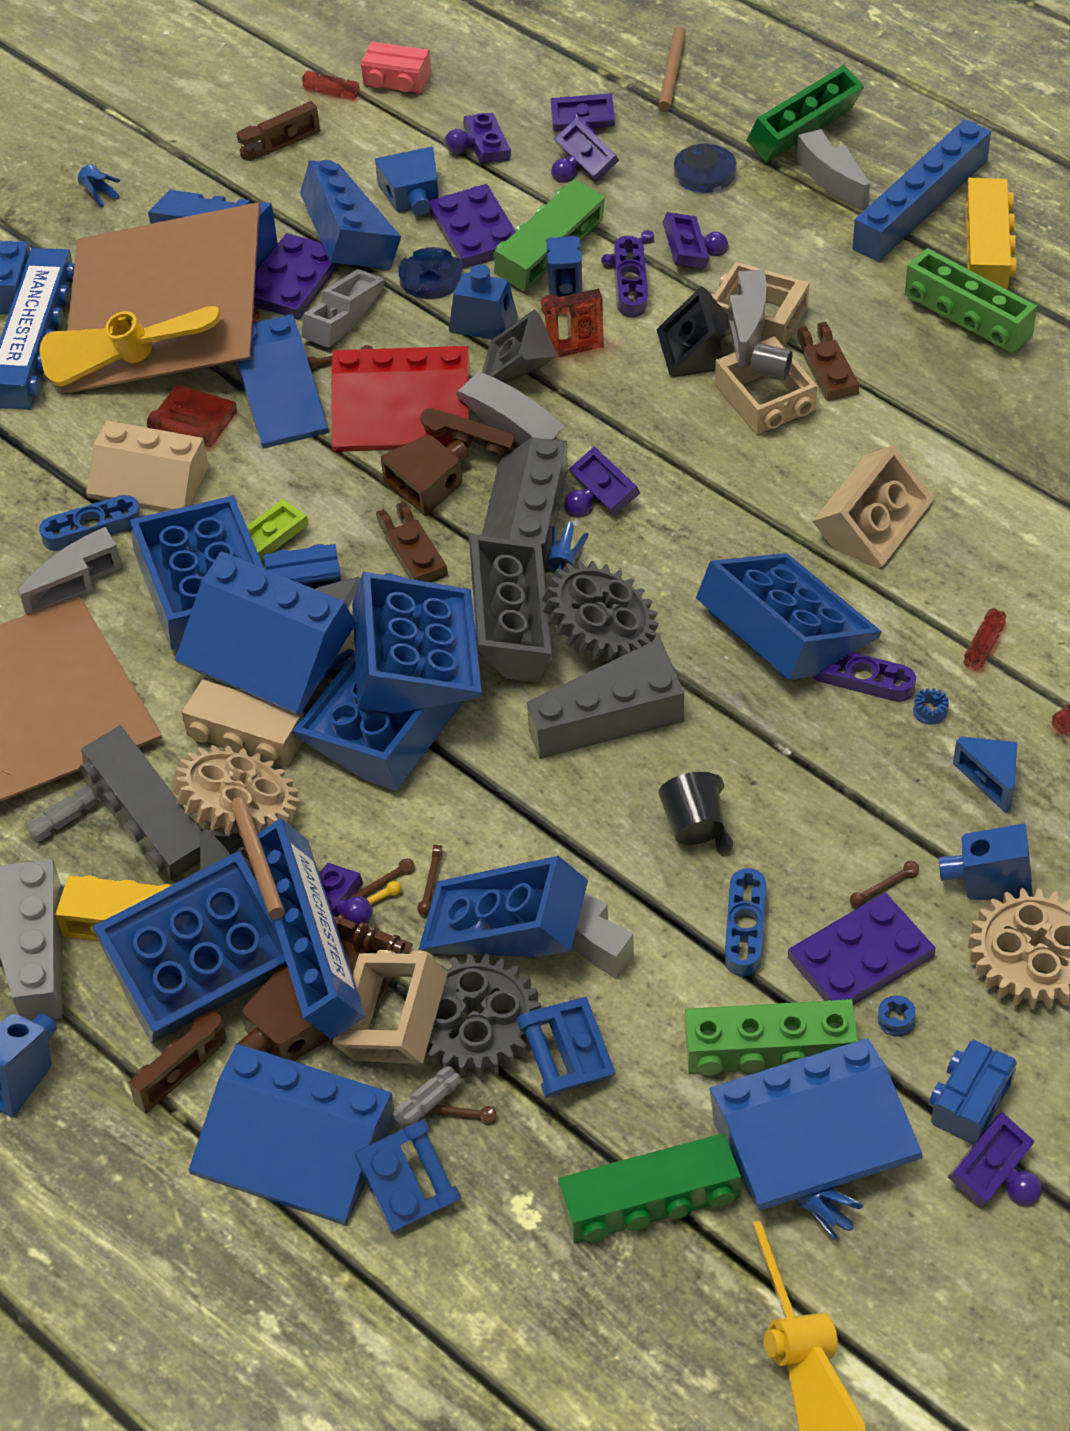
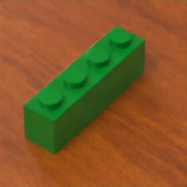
(804, 113)
(649, 1188)

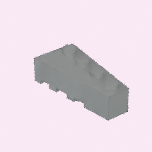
(32, 937)

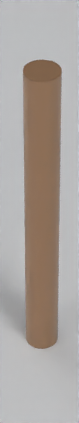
(672, 69)
(257, 858)

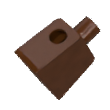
(424, 471)
(276, 1020)

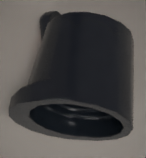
(696, 809)

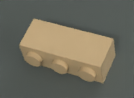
(241, 721)

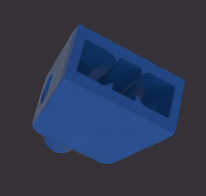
(408, 180)
(482, 305)
(991, 863)
(23, 1058)

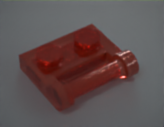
(583, 321)
(193, 414)

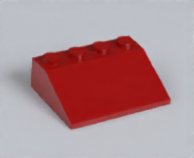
(385, 390)

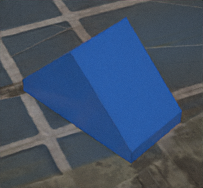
(989, 766)

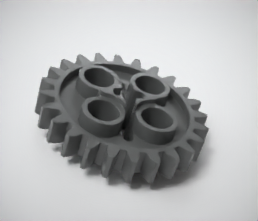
(599, 610)
(477, 1016)

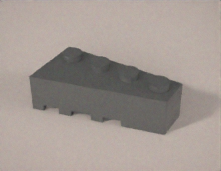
(608, 703)
(141, 802)

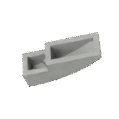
(833, 168)
(341, 307)
(747, 313)
(508, 409)
(71, 571)
(600, 940)

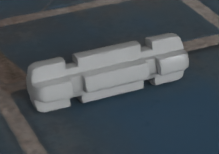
(62, 813)
(427, 1097)

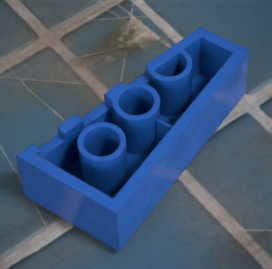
(183, 204)
(346, 218)

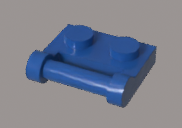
(577, 1042)
(394, 1182)

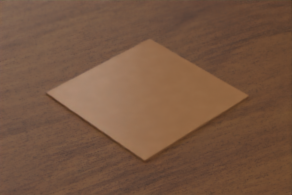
(166, 273)
(60, 695)

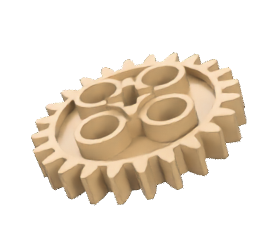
(215, 778)
(1032, 947)

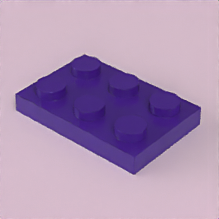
(472, 224)
(292, 276)
(861, 951)

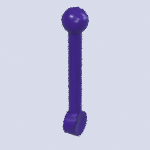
(646, 237)

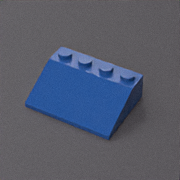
(179, 549)
(784, 613)
(263, 633)
(413, 644)
(370, 742)
(192, 946)
(814, 1123)
(290, 1133)

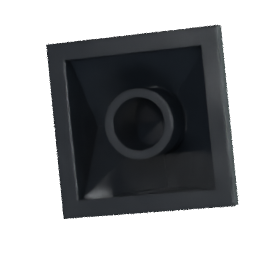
(693, 335)

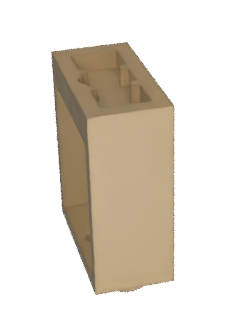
(781, 290)
(770, 415)
(418, 1015)

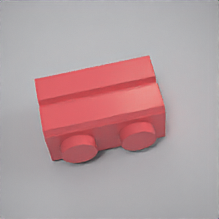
(396, 67)

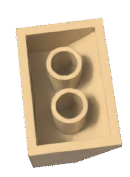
(147, 464)
(874, 508)

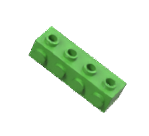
(570, 213)
(970, 300)
(764, 1034)

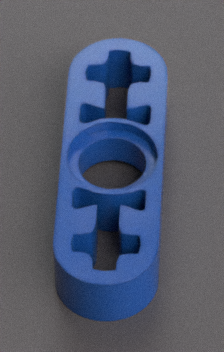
(63, 522)
(752, 935)

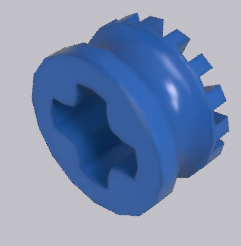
(937, 700)
(893, 1025)

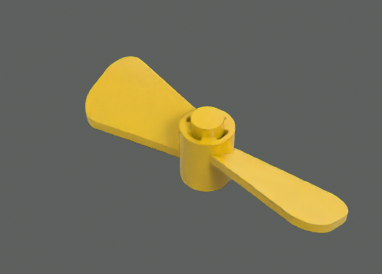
(77, 353)
(805, 1347)

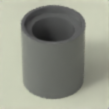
(771, 362)

